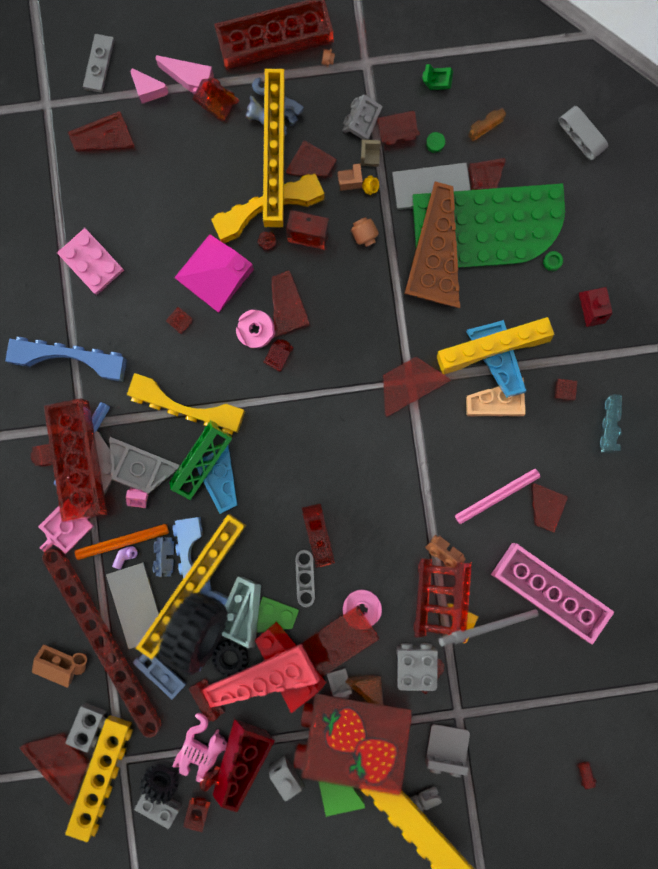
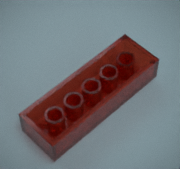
(274, 32)
(75, 460)

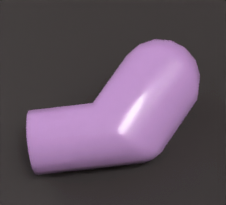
(124, 554)

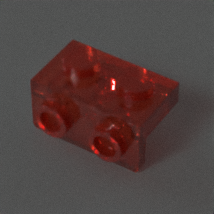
(215, 98)
(398, 127)

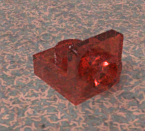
(278, 354)

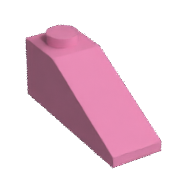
(185, 72)

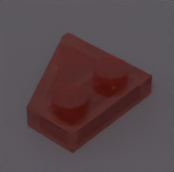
(486, 173)
(547, 507)

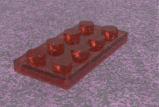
(339, 641)

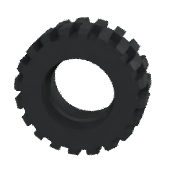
(193, 633)

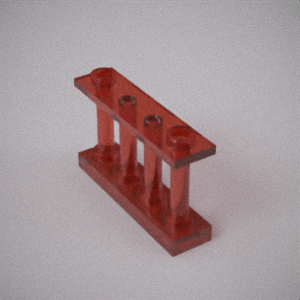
(460, 592)

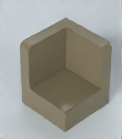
(370, 153)

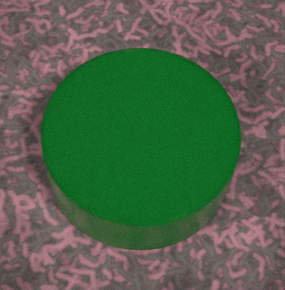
(435, 142)
(553, 261)

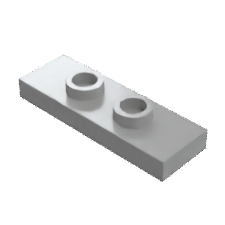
(98, 63)

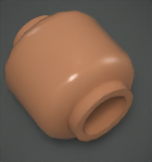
(364, 231)

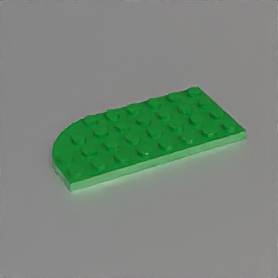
(501, 223)

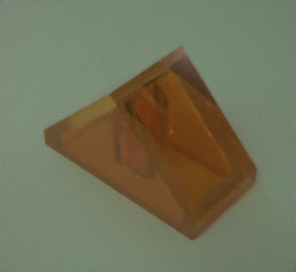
(368, 687)

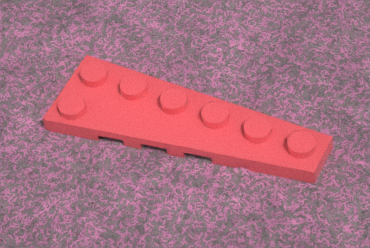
(272, 675)

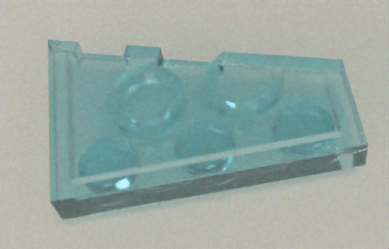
(611, 429)

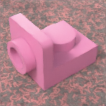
(136, 498)

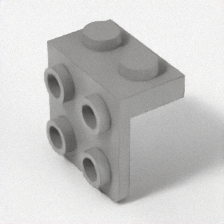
(417, 667)
(447, 750)

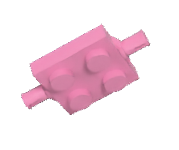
(63, 534)

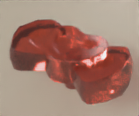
(211, 778)

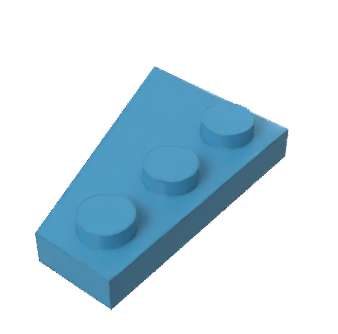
(220, 481)

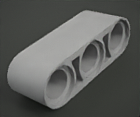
(583, 132)
(305, 587)

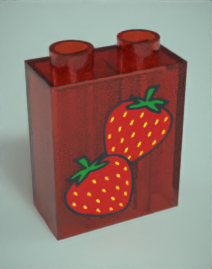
(354, 744)

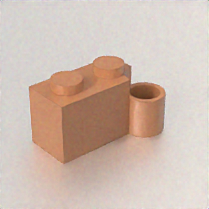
(58, 666)

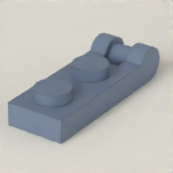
(160, 675)

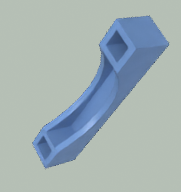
(29, 353)

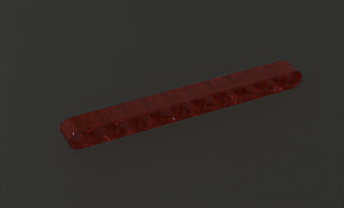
(102, 651)

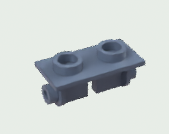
(162, 549)

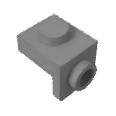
(337, 683)

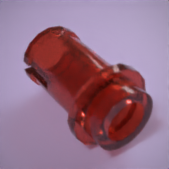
(587, 776)

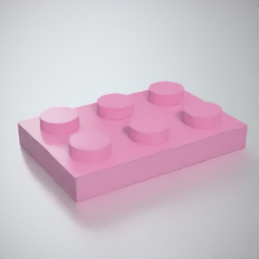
(90, 261)

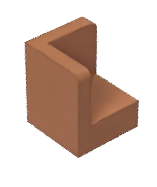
(350, 178)

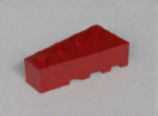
(276, 641)

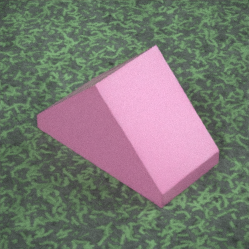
(148, 87)

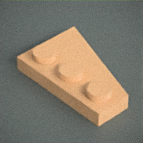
(494, 403)

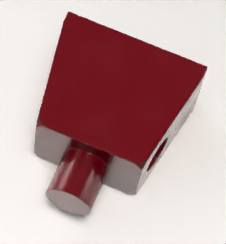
(595, 305)

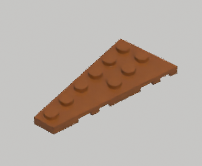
(435, 260)

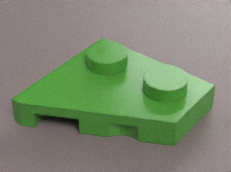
(273, 611)

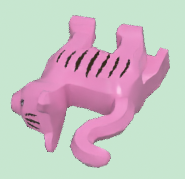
(197, 752)

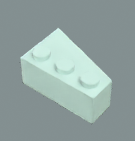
(243, 612)

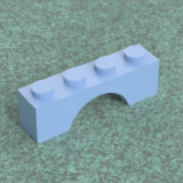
(187, 533)

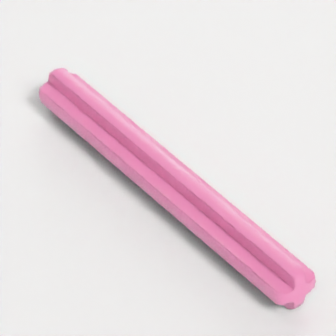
(497, 496)

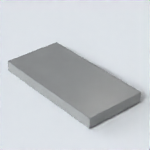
(422, 181)
(133, 601)

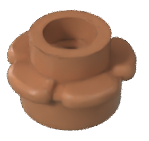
(328, 57)

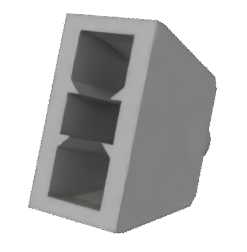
(286, 778)

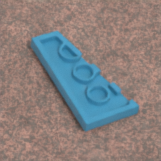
(503, 365)

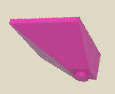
(214, 272)

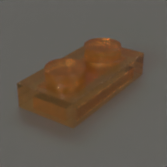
(481, 127)

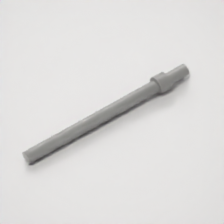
(459, 636)

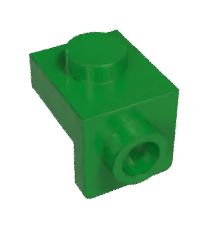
(437, 78)

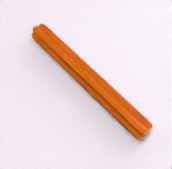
(121, 541)

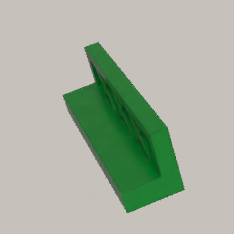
(195, 454)

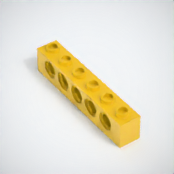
(78, 825)

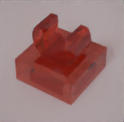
(179, 320)

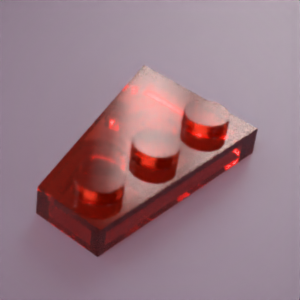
(102, 134)
(288, 308)

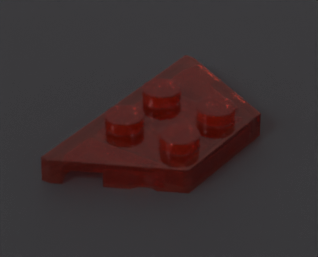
(409, 384)
(58, 763)

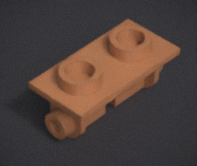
(438, 549)

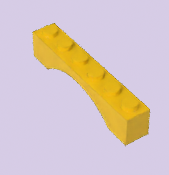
(302, 192)
(519, 337)
(147, 390)

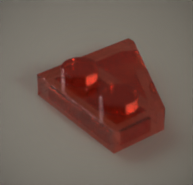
(311, 161)

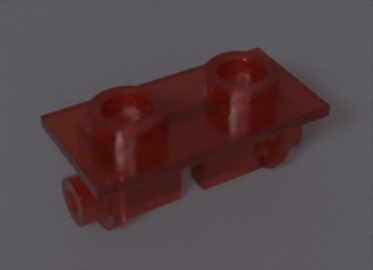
(196, 691)

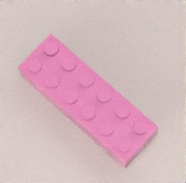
(552, 593)

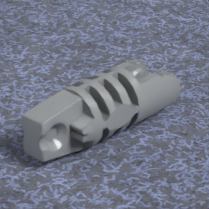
(427, 799)

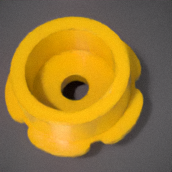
(370, 185)

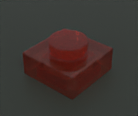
(566, 389)

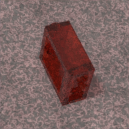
(308, 233)

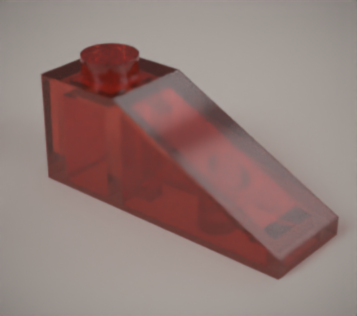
(318, 535)

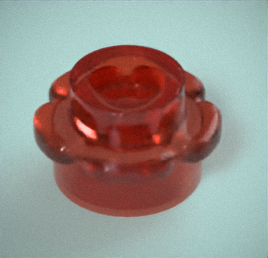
(266, 235)

